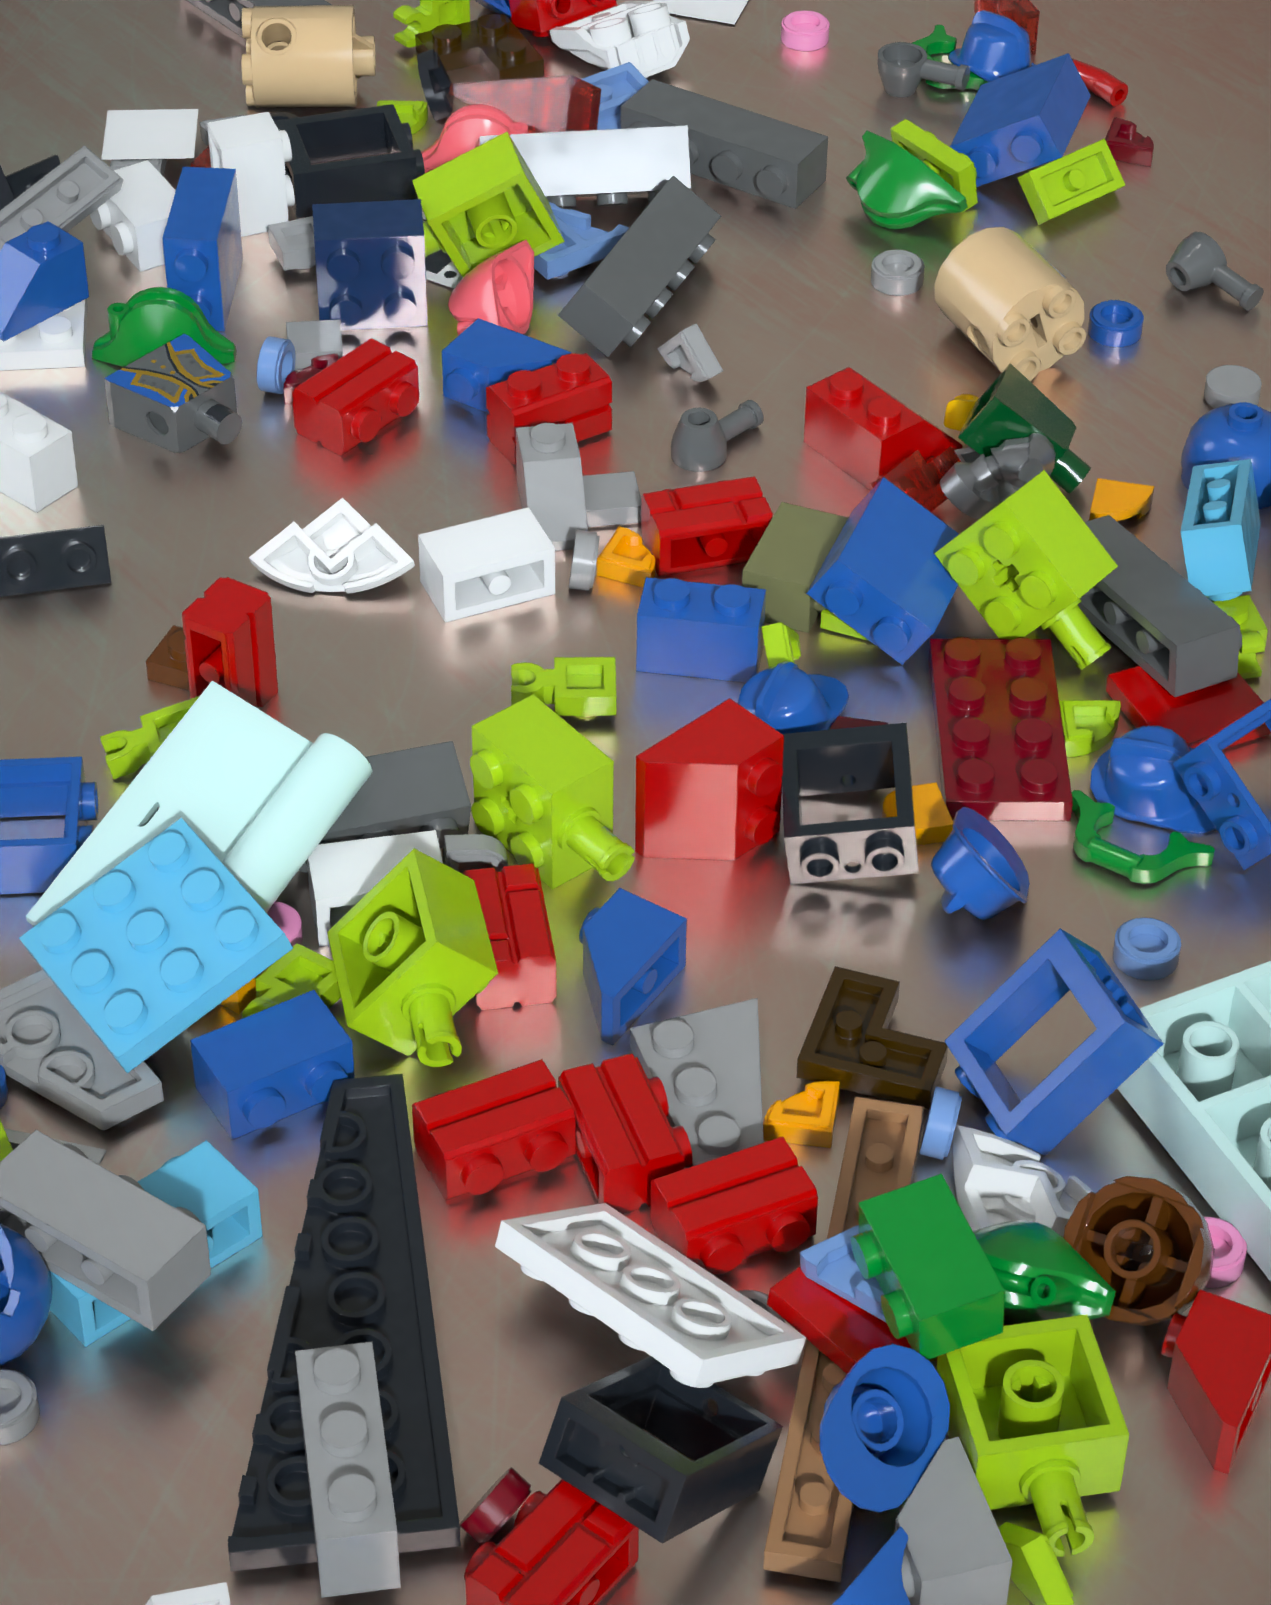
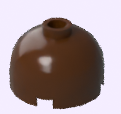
(1119, 1230)

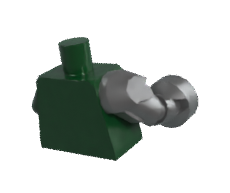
(1017, 439)

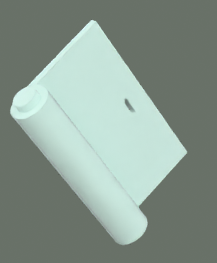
(240, 784)

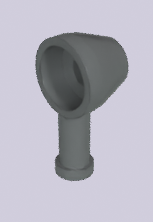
(906, 64)
(1201, 262)
(702, 439)

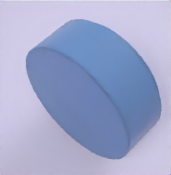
(275, 364)
(1146, 949)
(940, 1123)

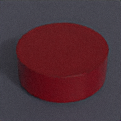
(496, 1506)

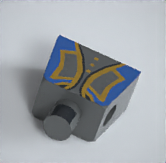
(174, 397)

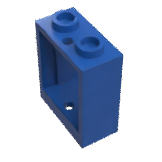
(43, 789)
(1224, 795)
(1086, 1076)

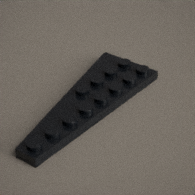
(355, 1282)

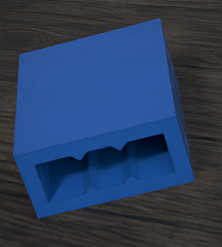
(1022, 119)
(205, 240)
(886, 572)

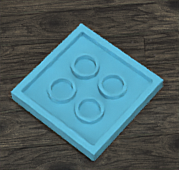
(155, 944)

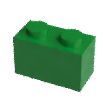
(929, 1268)

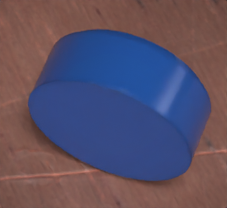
(1115, 323)

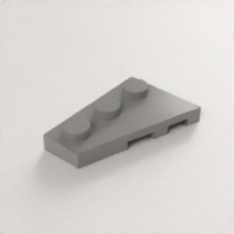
(62, 1058)
(708, 1075)

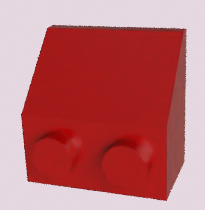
(866, 427)
(710, 788)

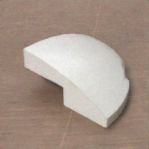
(333, 554)
(1007, 1183)

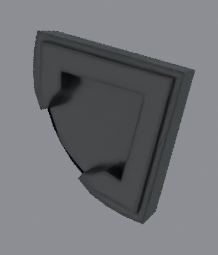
(435, 84)

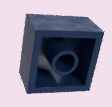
(371, 264)

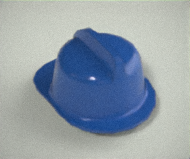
(994, 47)
(794, 700)
(1144, 783)
(979, 868)
(884, 1426)

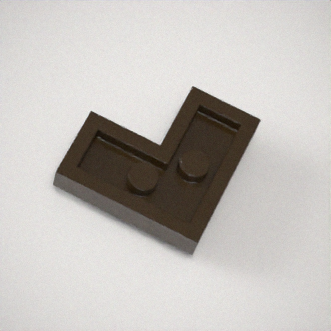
(487, 41)
(854, 1046)

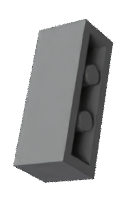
(103, 1230)
(347, 1470)

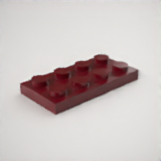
(999, 729)

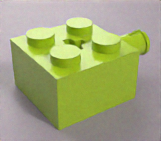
(485, 205)
(1030, 568)
(546, 794)
(413, 958)
(1039, 1422)

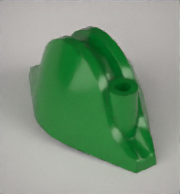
(899, 187)
(153, 320)
(1042, 1274)

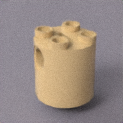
(304, 56)
(1010, 302)

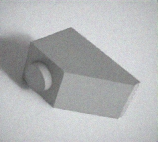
(552, 480)
(952, 1537)

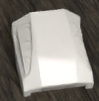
(626, 33)

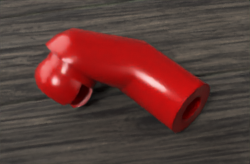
(1102, 83)

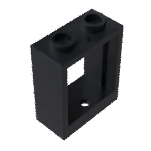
(351, 136)
(843, 763)
(608, 1456)

